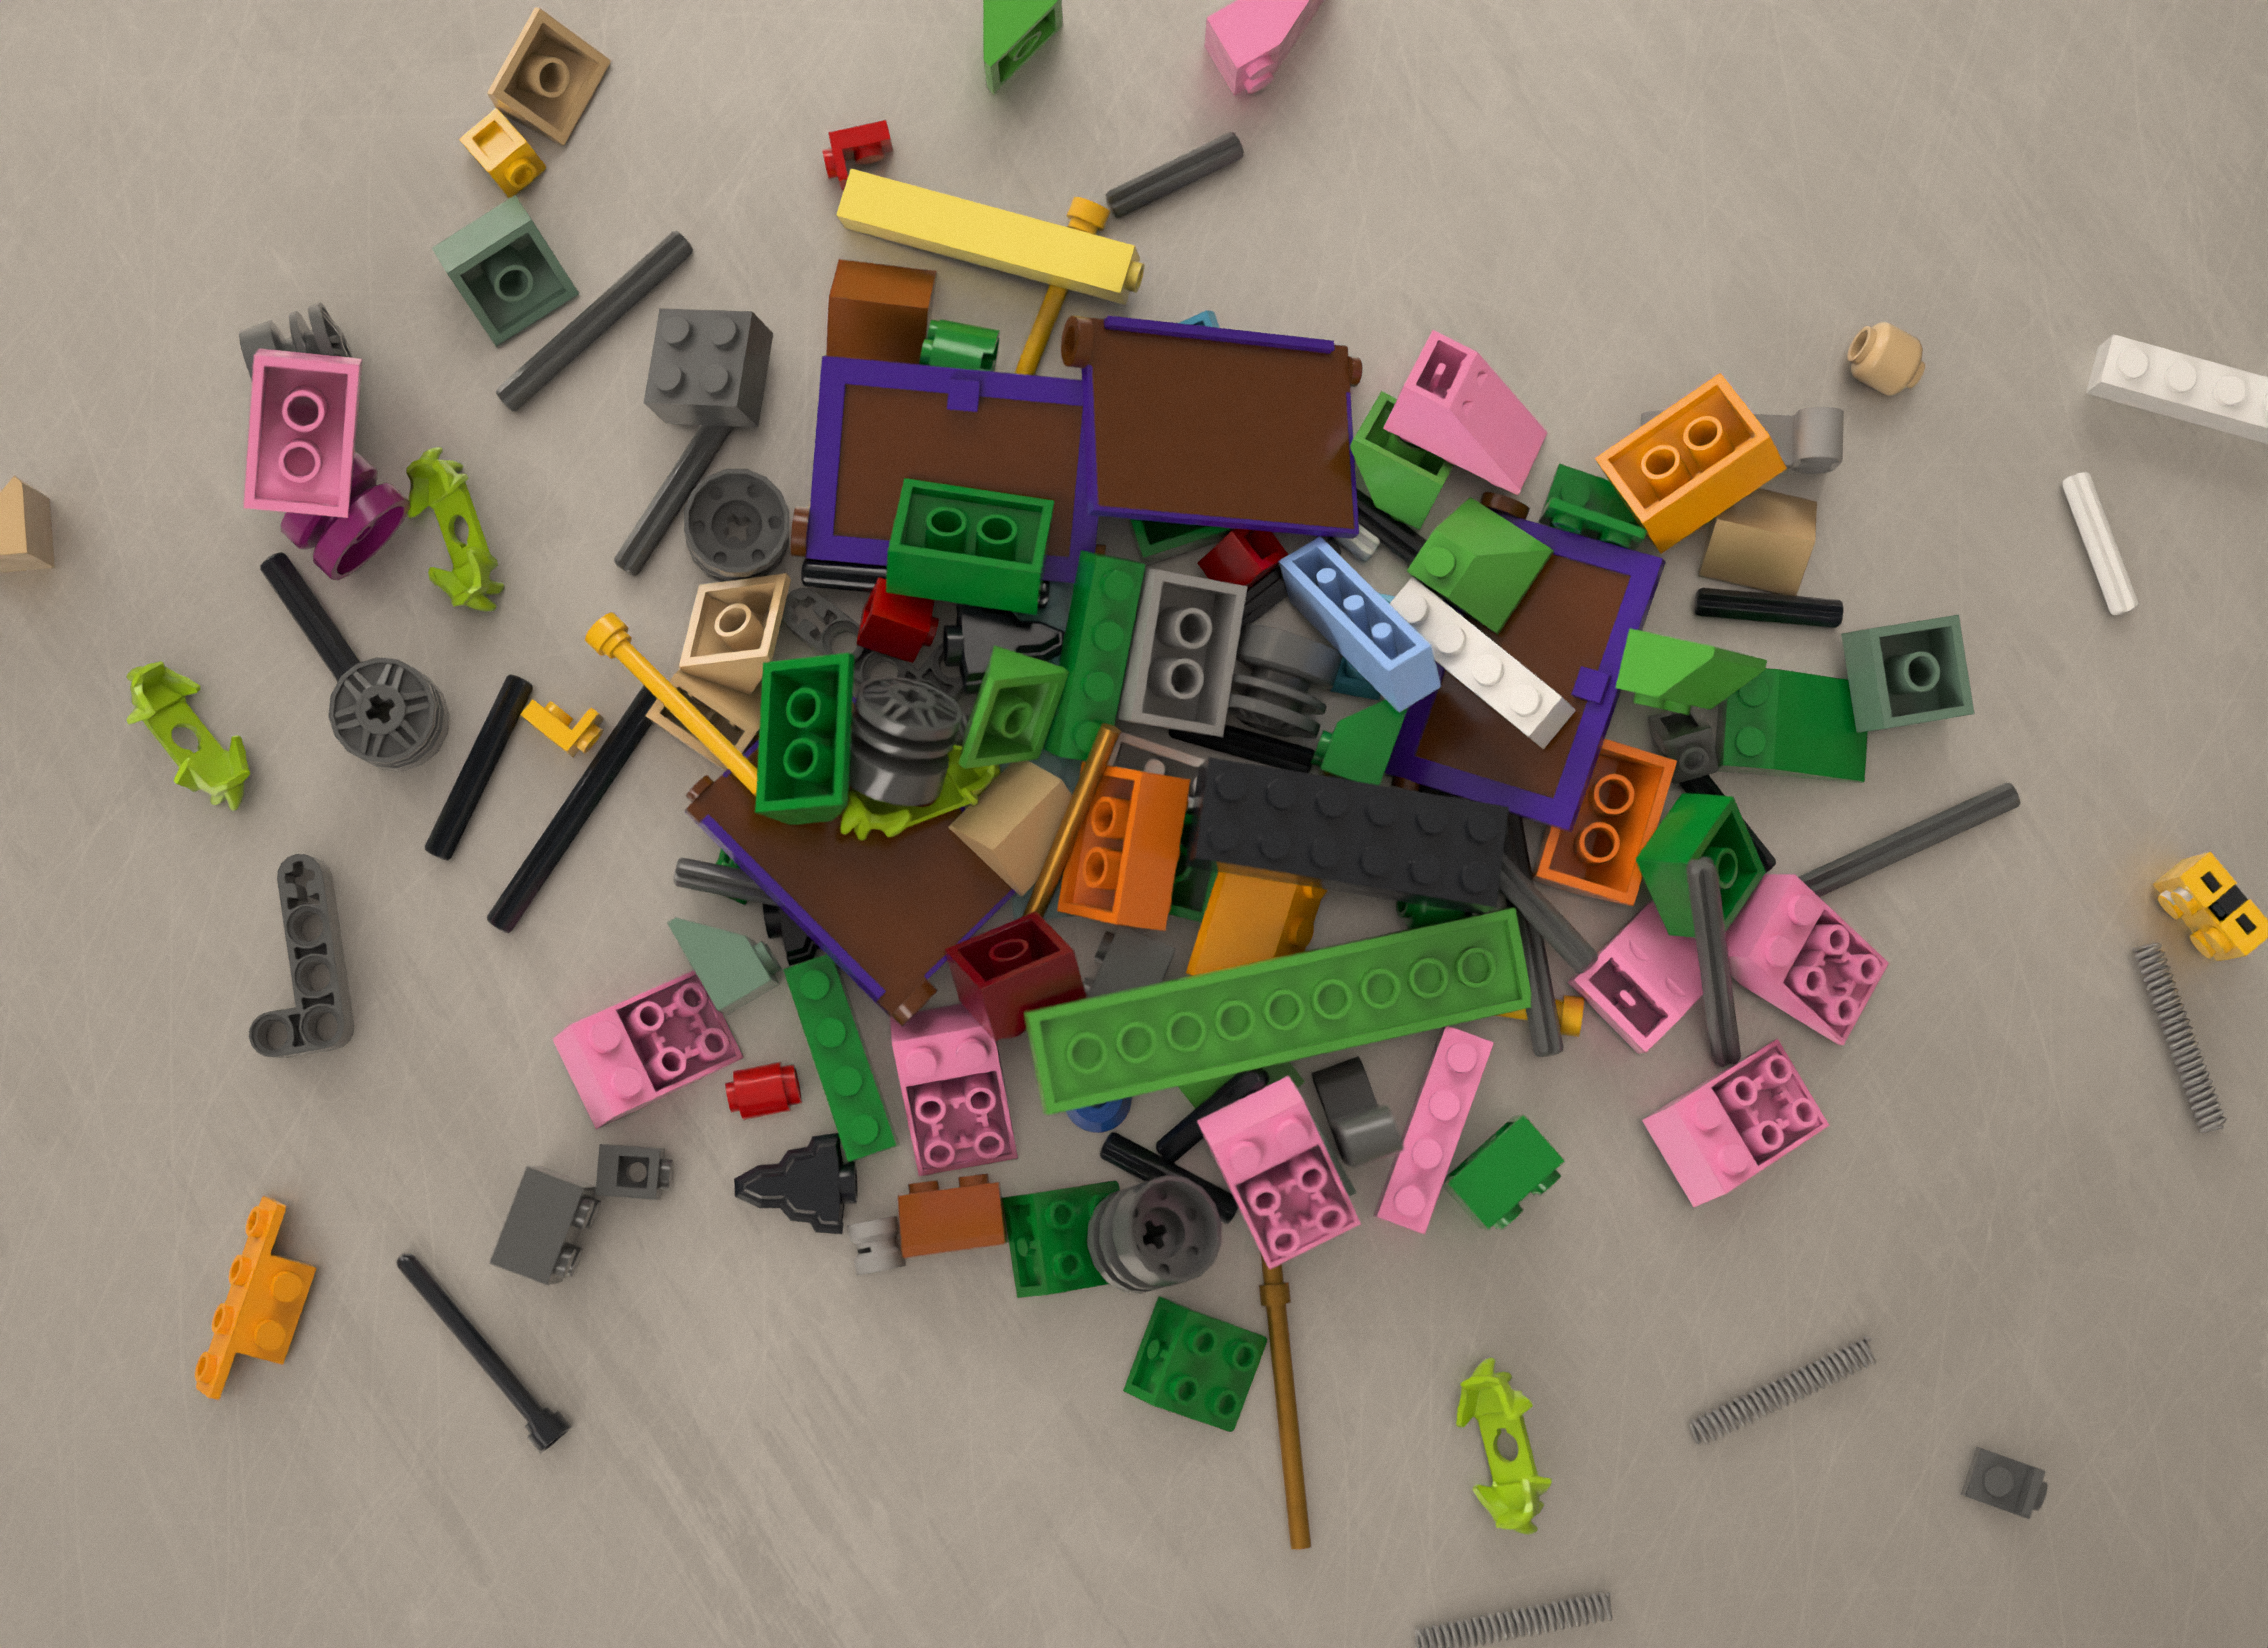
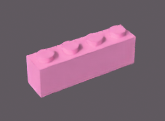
(1433, 1129)

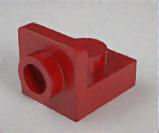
(859, 143)

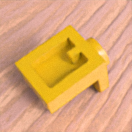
(503, 153)
(554, 724)

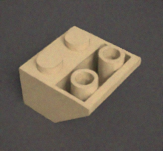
(728, 710)

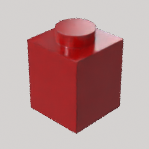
(1243, 557)
(896, 623)

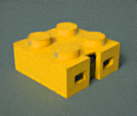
(2212, 907)

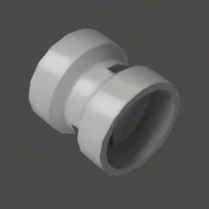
(876, 1245)

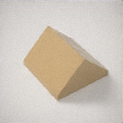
(547, 78)
(25, 528)
(1761, 542)
(735, 630)
(1015, 822)

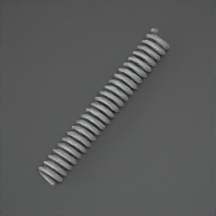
(2168, 992)
(1778, 1386)
(1443, 1632)

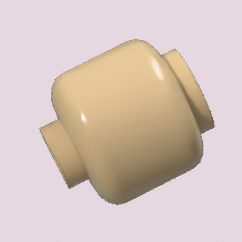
(1886, 358)

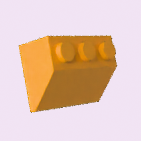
(1691, 463)
(1253, 922)

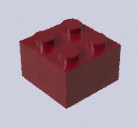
(1014, 972)

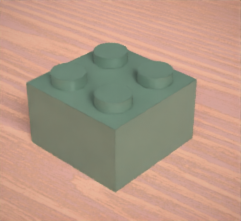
(1907, 673)

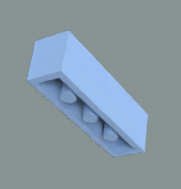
(1360, 624)

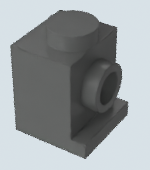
(614, 1176)

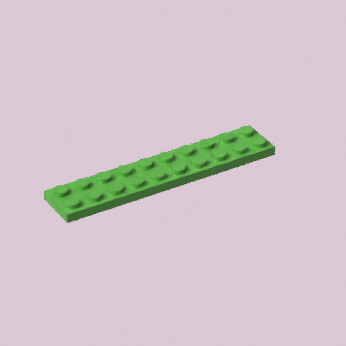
(1277, 1010)

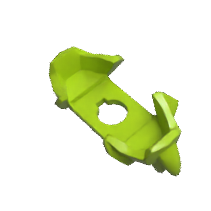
(440, 487)
(162, 706)
(959, 789)
(1515, 1483)

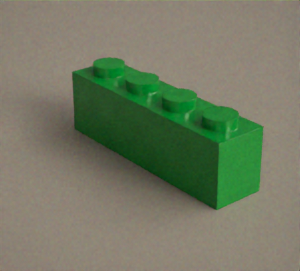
(1094, 651)
(841, 1058)

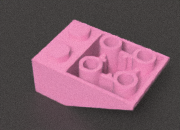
(1466, 415)
(1802, 956)
(1642, 979)
(646, 1048)
(952, 1090)
(1735, 1124)
(1279, 1172)

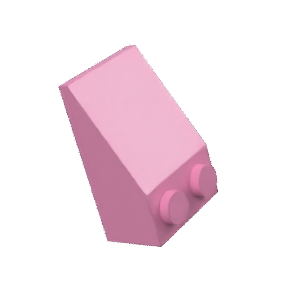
(1254, 39)
(302, 432)

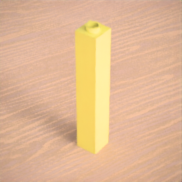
(990, 237)

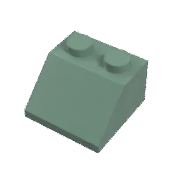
(505, 270)
(727, 963)

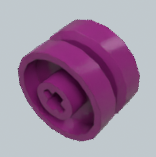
(350, 542)

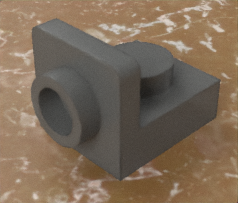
(1687, 741)
(2005, 1483)

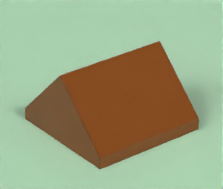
(879, 311)

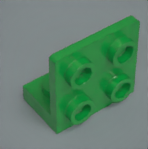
(1590, 509)
(1051, 1238)
(1195, 1365)

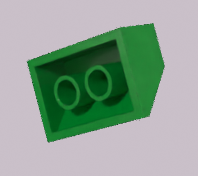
(969, 546)
(805, 738)

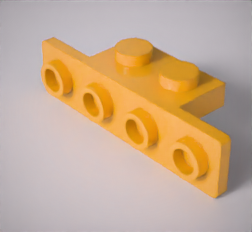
(261, 1303)

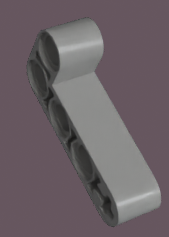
(1806, 442)

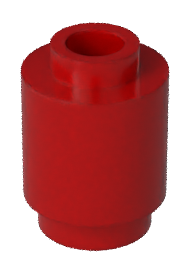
(764, 1090)

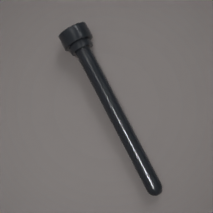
(542, 1424)

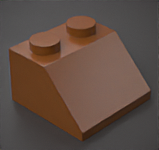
(951, 1218)

